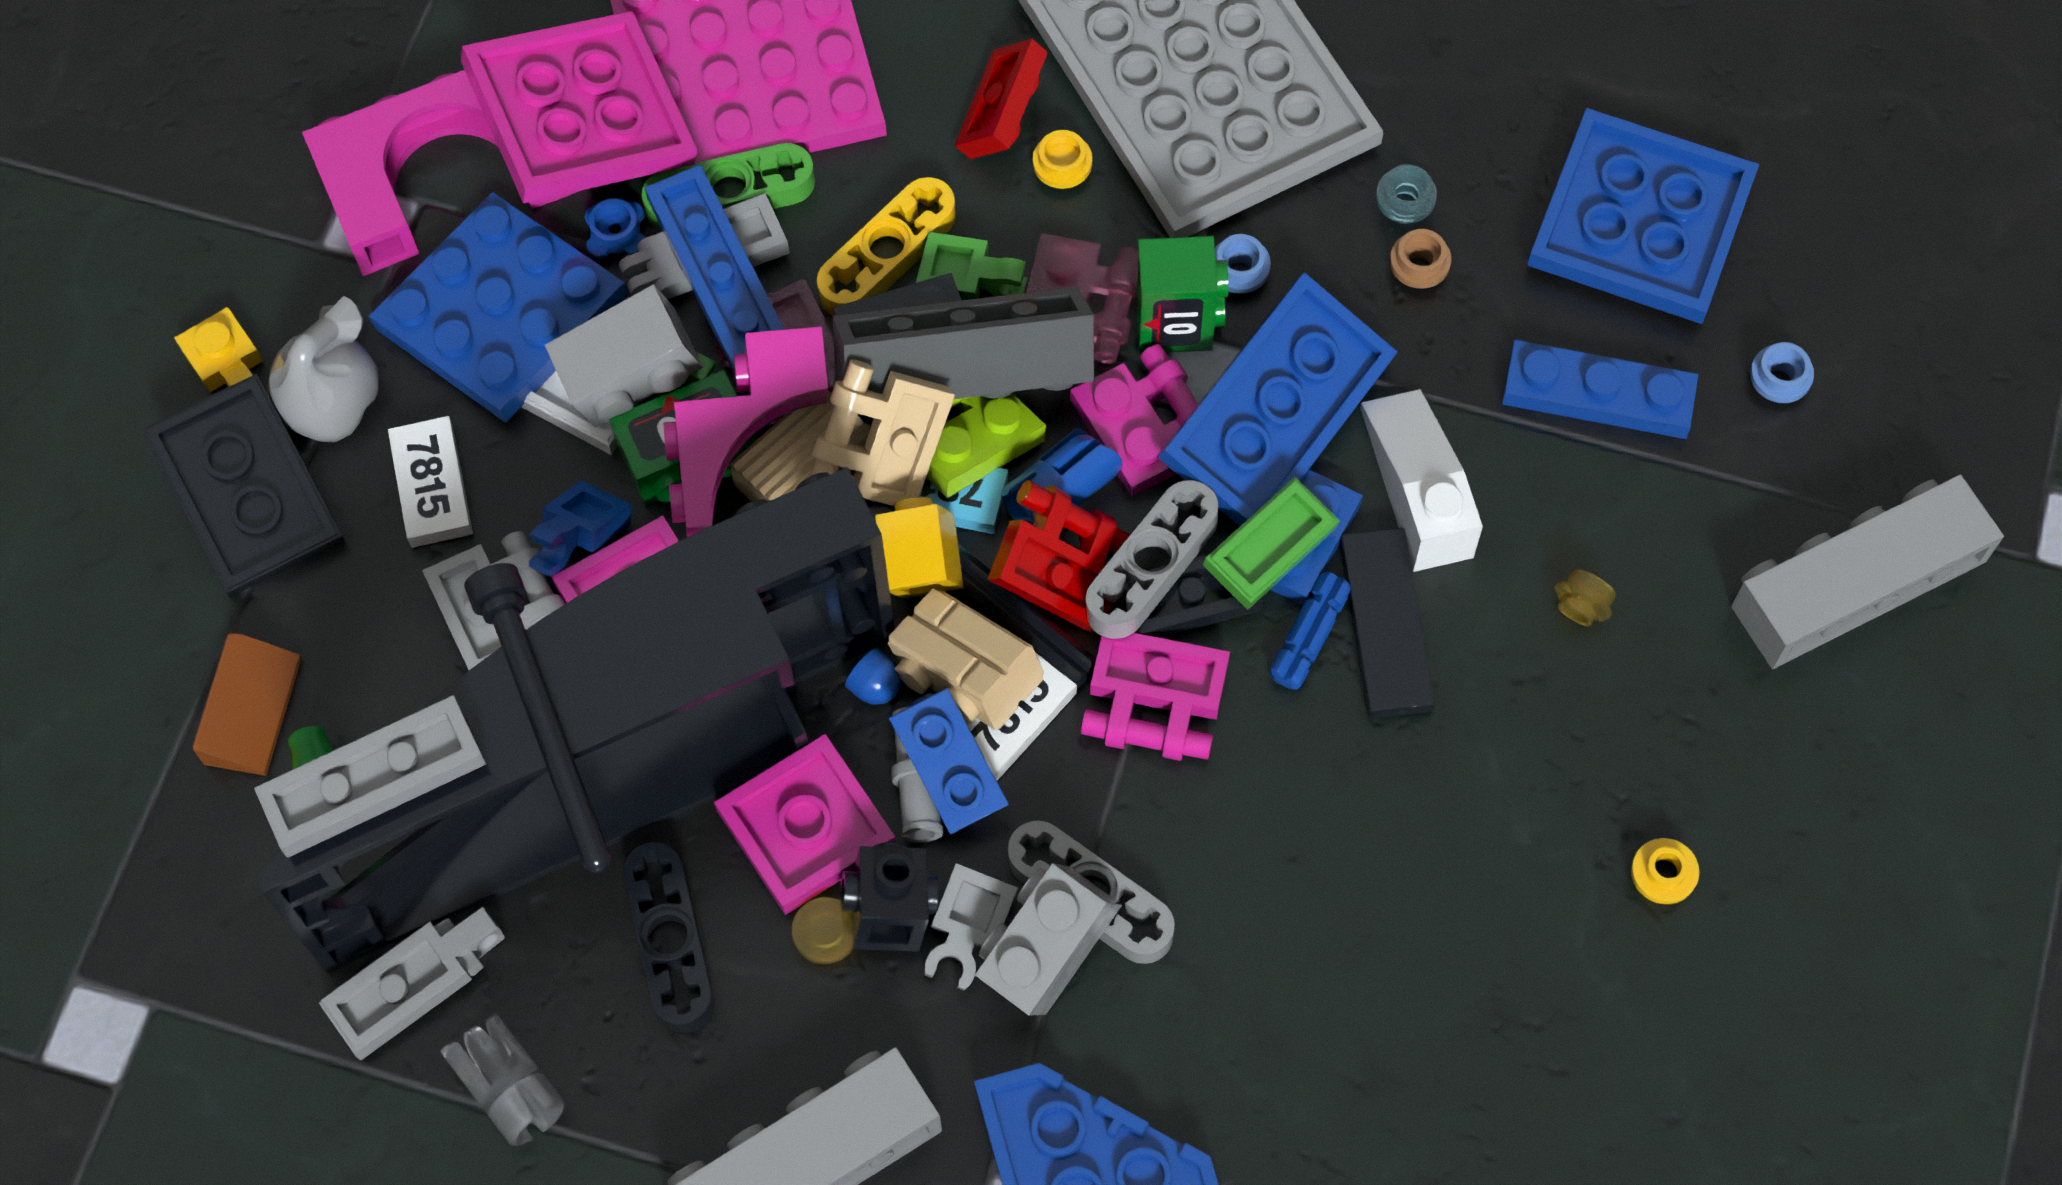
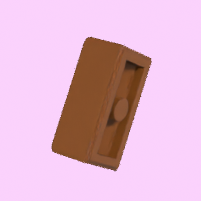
(246, 705)

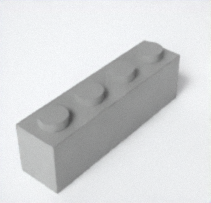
(1865, 570)
(830, 1134)

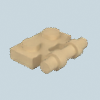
(900, 439)

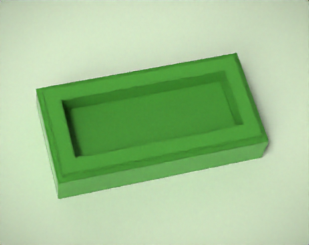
(1271, 543)

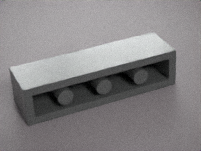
(975, 344)

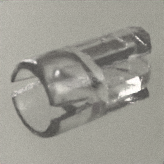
(504, 1081)

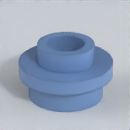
(1246, 250)
(1785, 358)

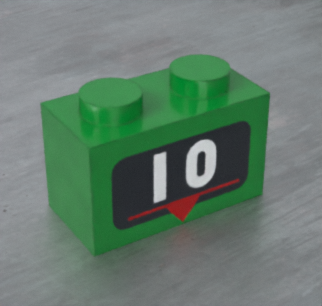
(1179, 293)
(642, 440)

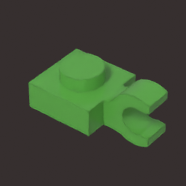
(971, 266)

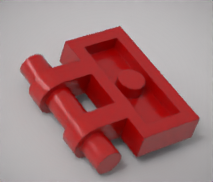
(1047, 569)

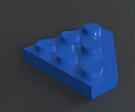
(1065, 1136)

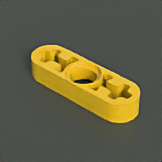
(891, 221)

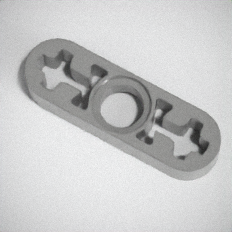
(1149, 586)
(1140, 903)

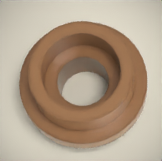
(1425, 245)

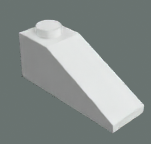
(1423, 480)

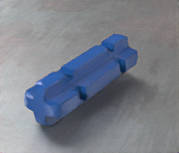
(1310, 630)

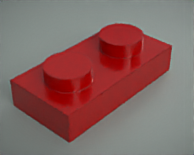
(1001, 99)

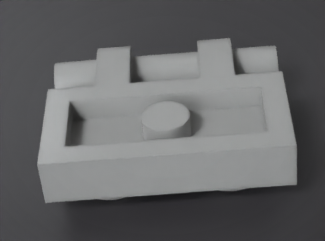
(470, 631)

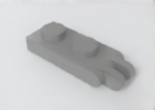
(657, 264)

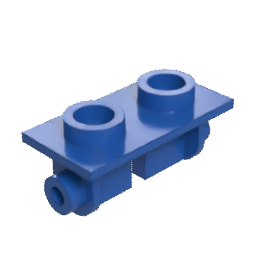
(948, 760)

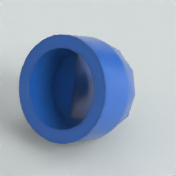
(874, 678)

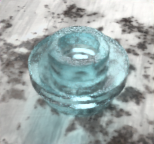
(1411, 181)

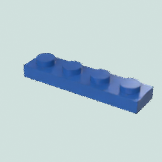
(712, 259)

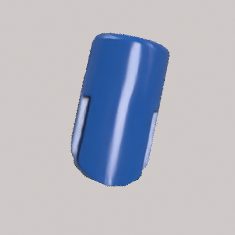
(1075, 465)

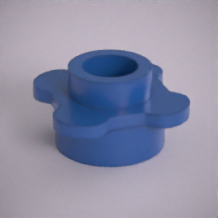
(609, 215)

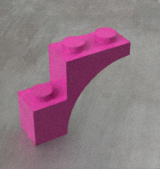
(782, 374)

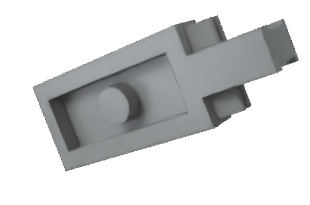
(409, 981)

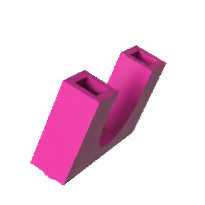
(367, 148)

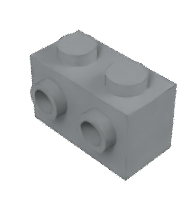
(624, 356)
(1046, 939)

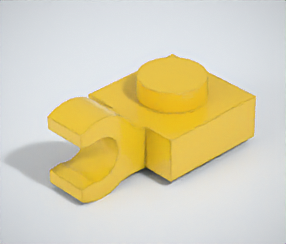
(219, 350)

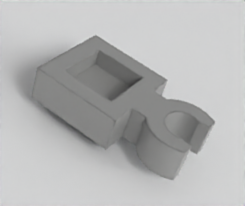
(968, 914)

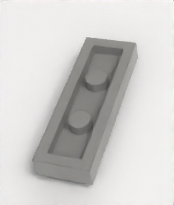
(369, 776)

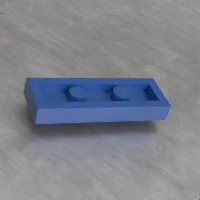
(1600, 389)

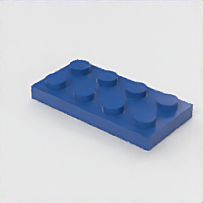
(1278, 400)

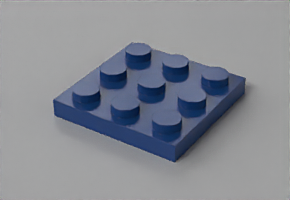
(1643, 215)
(492, 304)

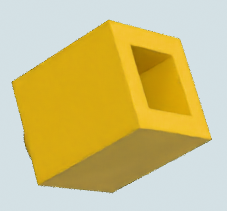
(920, 548)

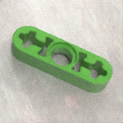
(743, 166)

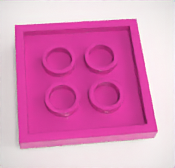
(578, 106)

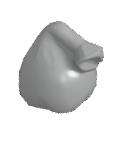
(325, 376)

